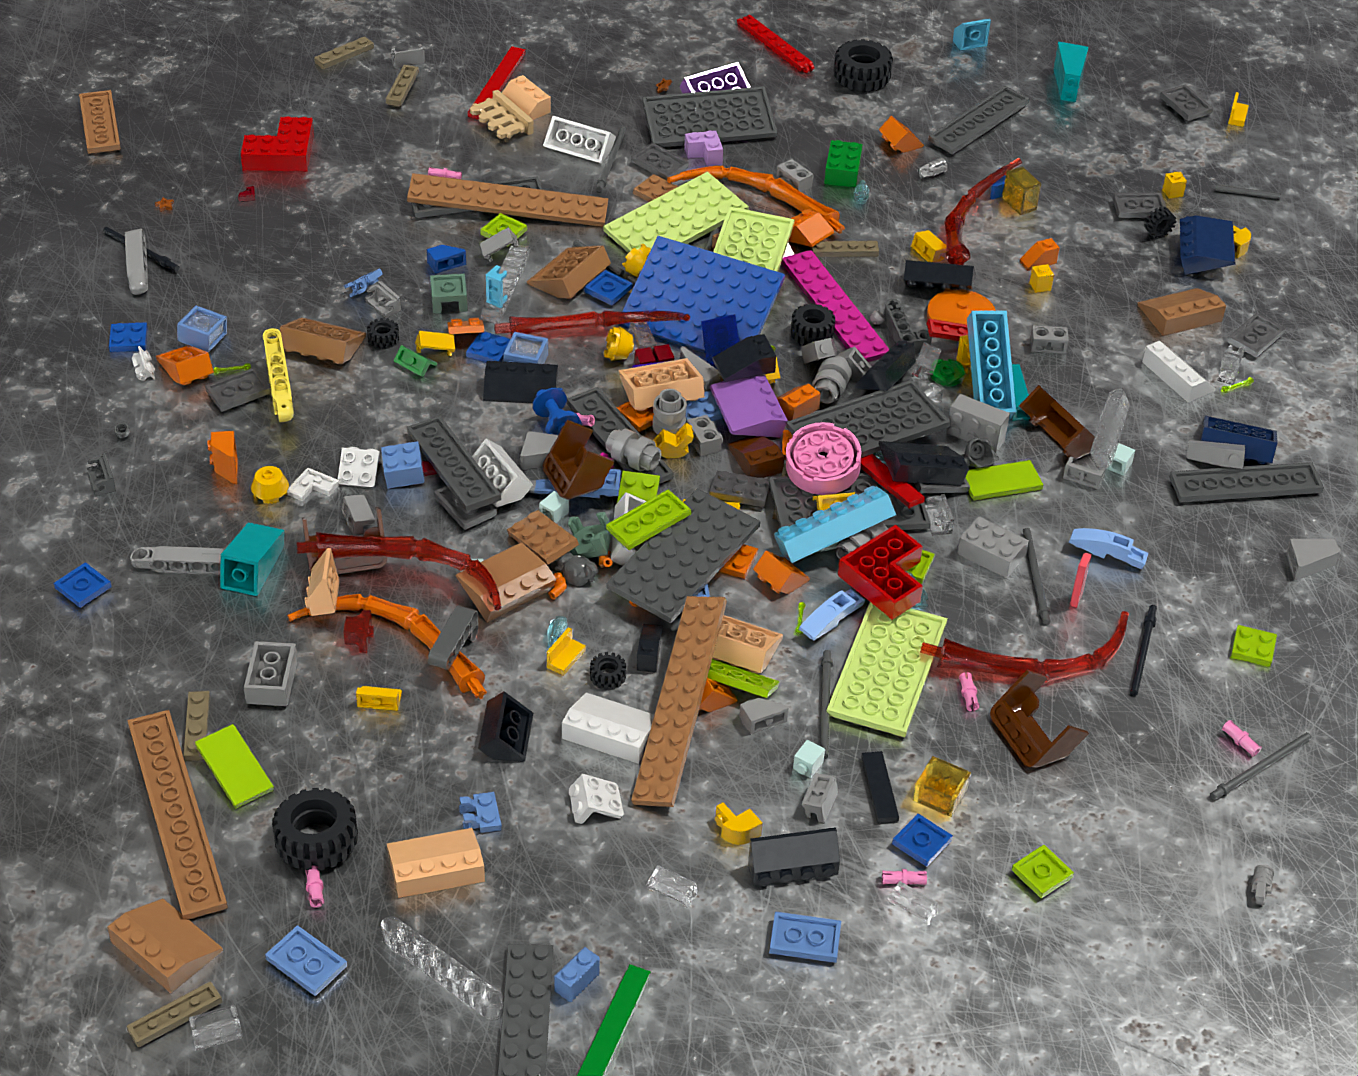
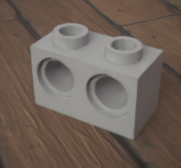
(795, 175)
(1049, 339)
(706, 438)

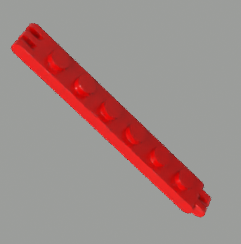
(776, 43)

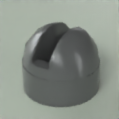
(123, 428)

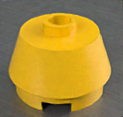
(636, 260)
(619, 344)
(269, 484)

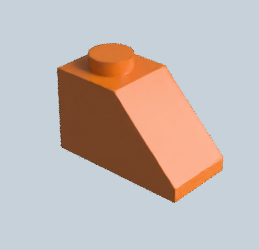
(1041, 253)
(716, 696)

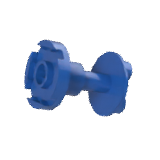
(551, 404)

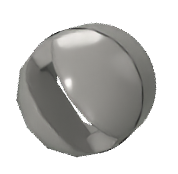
(877, 317)

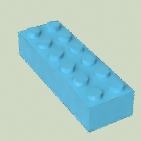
(991, 359)
(834, 523)

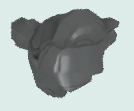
(982, 455)
(576, 569)

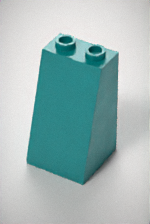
(1069, 69)
(250, 558)

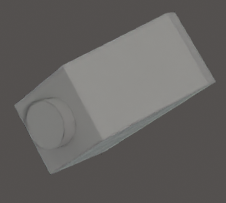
(857, 363)
(762, 714)

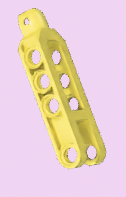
(278, 375)

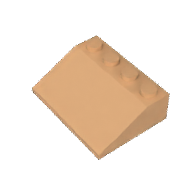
(648, 381)
(745, 644)
(436, 862)

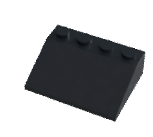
(924, 463)

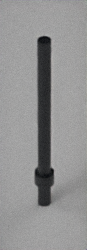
(163, 260)
(1149, 623)

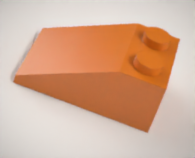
(186, 364)

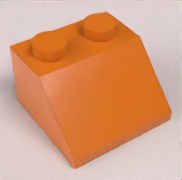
(899, 136)
(810, 228)
(799, 401)
(224, 455)
(779, 573)

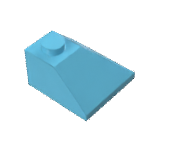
(972, 34)

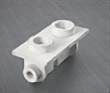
(143, 365)

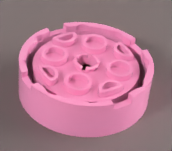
(820, 473)

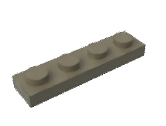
(344, 52)
(402, 85)
(846, 249)
(196, 723)
(174, 1014)

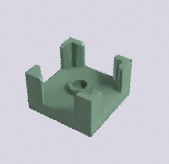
(448, 289)
(593, 539)

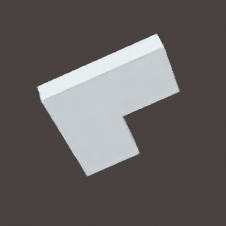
(310, 481)

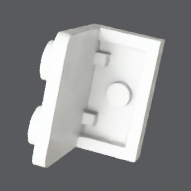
(359, 467)
(594, 795)

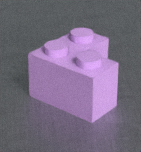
(704, 145)

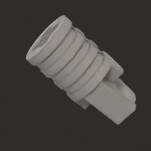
(929, 169)
(1262, 882)

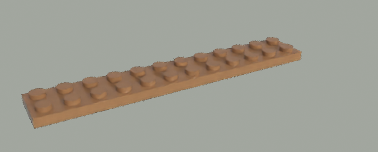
(507, 200)
(679, 702)
(177, 816)

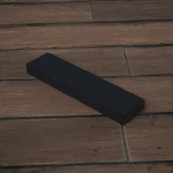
(880, 787)

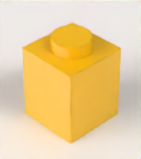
(1174, 185)
(1041, 278)

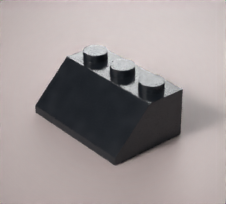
(505, 729)

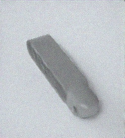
(136, 261)
(178, 559)

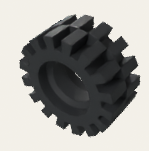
(1160, 222)
(383, 326)
(608, 662)

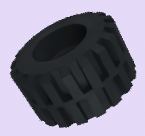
(812, 324)

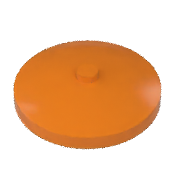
(957, 305)

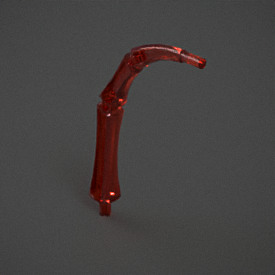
(956, 250)
(531, 325)
(404, 548)
(957, 656)

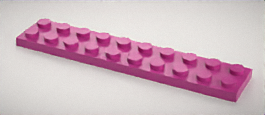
(824, 290)

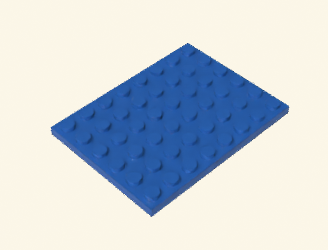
(703, 286)

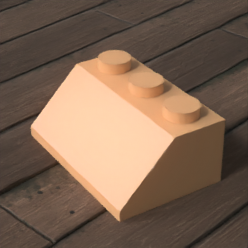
(528, 97)
(323, 586)

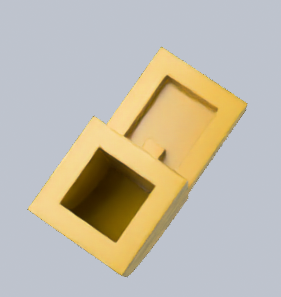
(1241, 241)
(674, 444)
(738, 828)

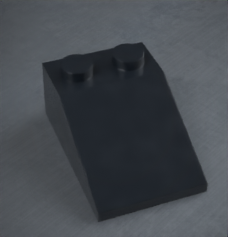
(746, 359)

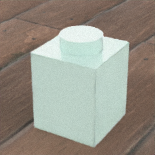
(1122, 459)
(554, 507)
(808, 759)

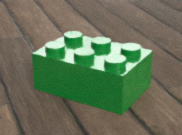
(843, 163)

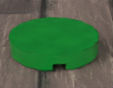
(948, 372)

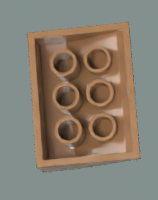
(571, 271)
(1183, 310)
(321, 340)
(518, 576)
(163, 943)

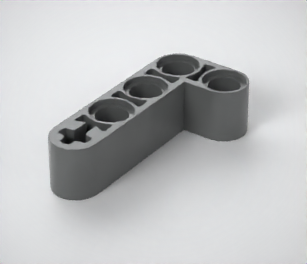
(900, 326)
(459, 628)

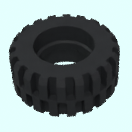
(863, 65)
(320, 848)

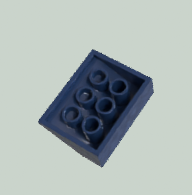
(1206, 243)
(1258, 441)

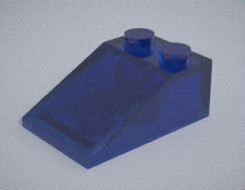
(719, 335)

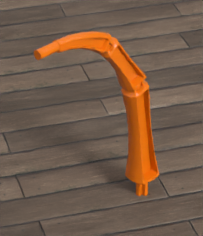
(765, 182)
(464, 672)

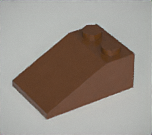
(758, 456)

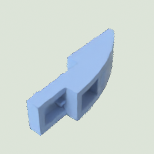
(1106, 542)
(830, 613)

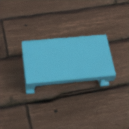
(494, 287)

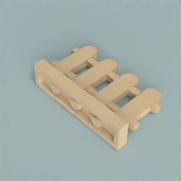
(508, 114)

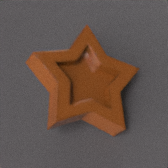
(663, 85)
(164, 204)

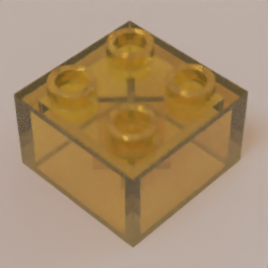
(1021, 190)
(941, 786)

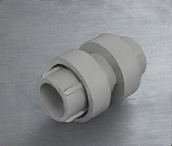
(832, 378)
(669, 411)
(638, 452)
(853, 542)

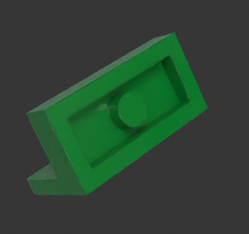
(413, 361)

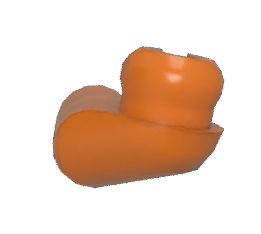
(605, 560)
(559, 586)

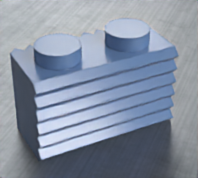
(577, 974)

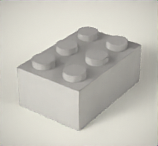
(977, 420)
(992, 547)
(270, 673)

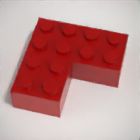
(283, 152)
(880, 574)

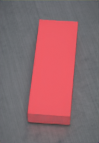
(1080, 580)

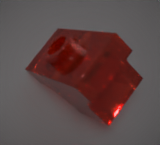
(359, 630)

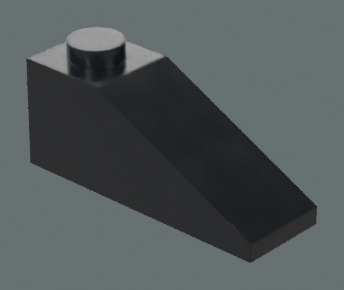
(649, 647)

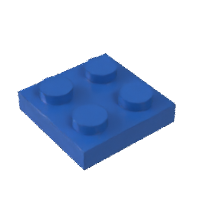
(608, 287)
(128, 337)
(488, 347)
(82, 585)
(922, 840)

